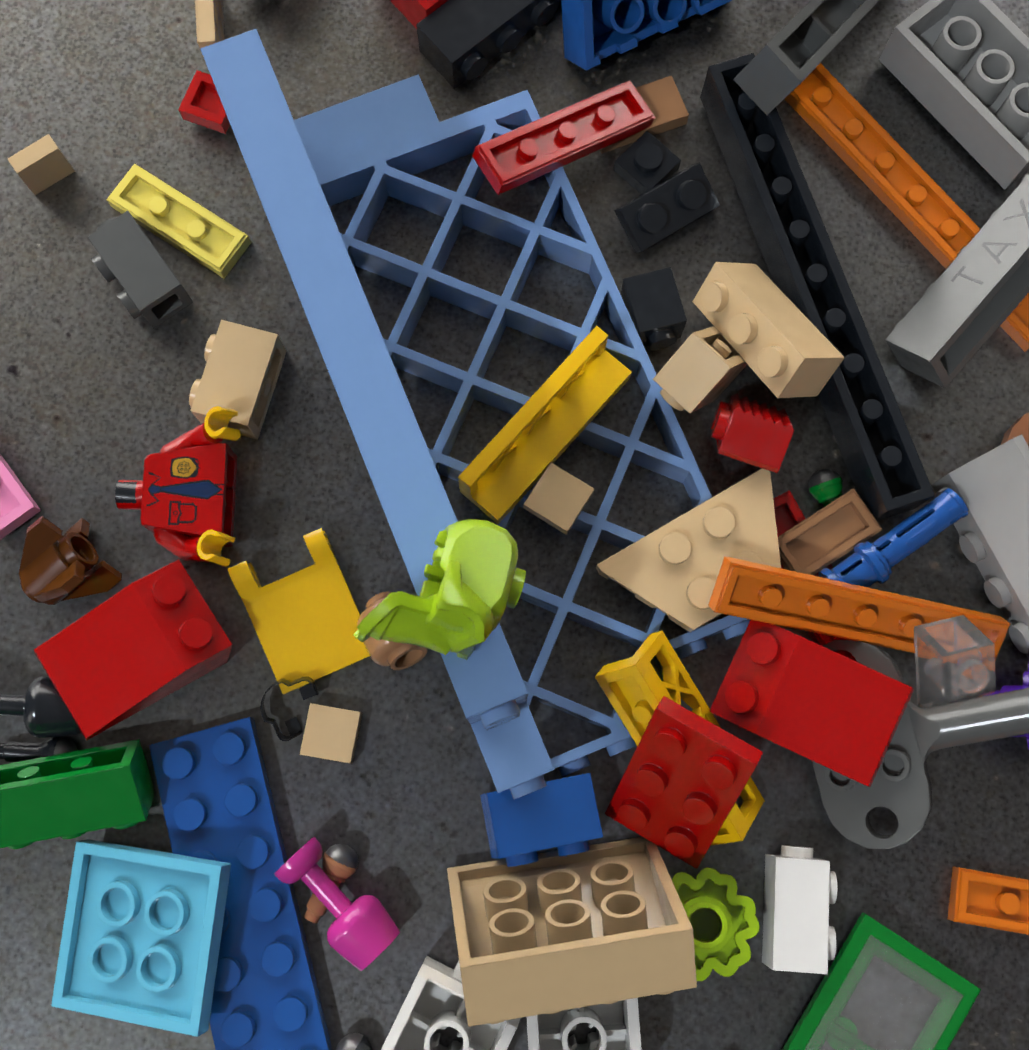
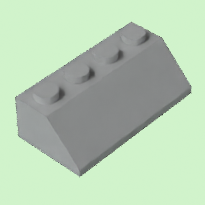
(998, 528)

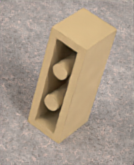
(767, 330)

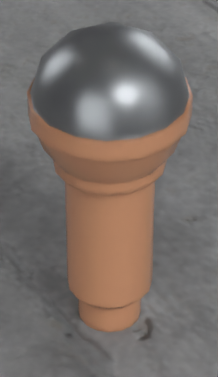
(339, 864)

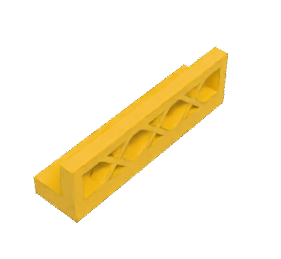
(544, 427)
(636, 692)

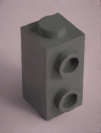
(134, 261)

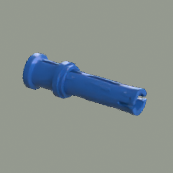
(874, 560)

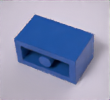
(551, 817)

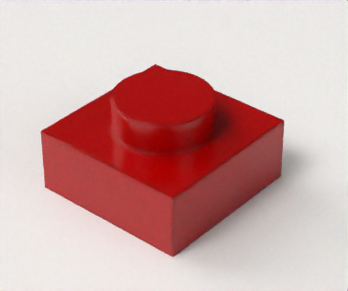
(203, 104)

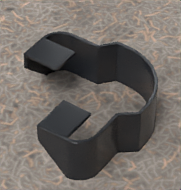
(293, 724)

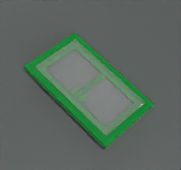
(883, 997)

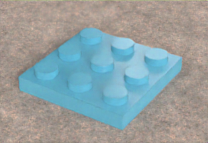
(141, 936)

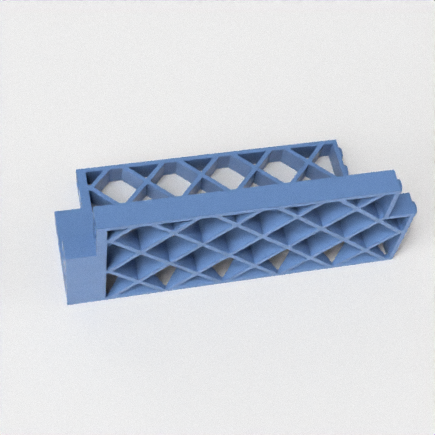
(374, 150)

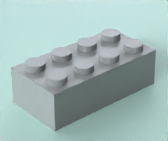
(972, 76)

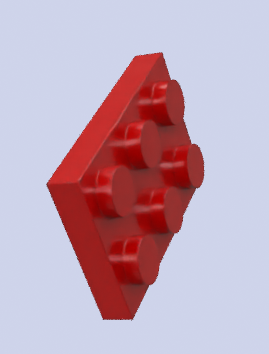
(682, 782)

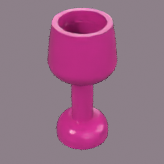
(360, 927)

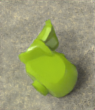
(464, 592)

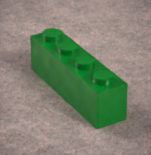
(74, 794)

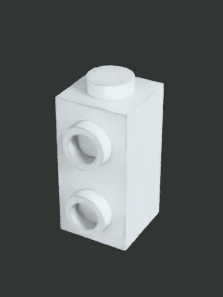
(798, 911)

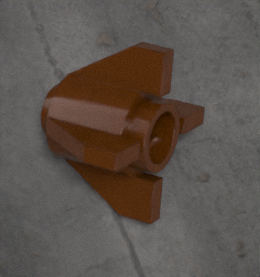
(62, 566)

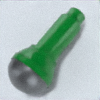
(825, 486)

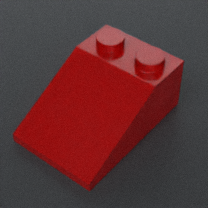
(134, 649)
(812, 701)

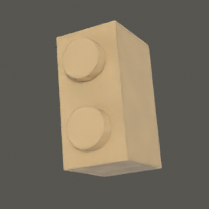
(699, 371)
(239, 375)

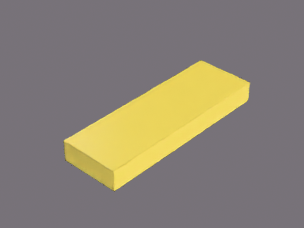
(179, 221)

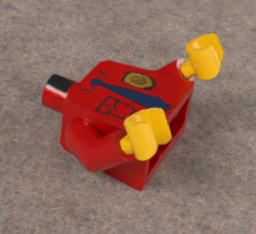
(189, 491)

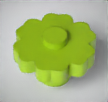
(719, 921)

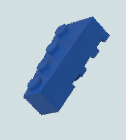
(610, 26)

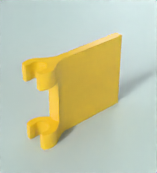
(304, 617)

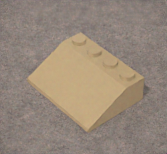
(569, 931)

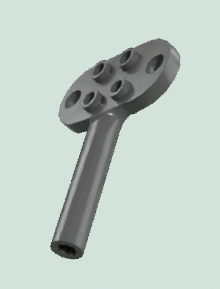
(903, 775)

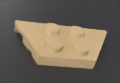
(682, 559)

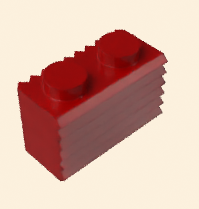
(752, 432)

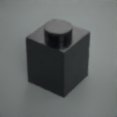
(655, 307)

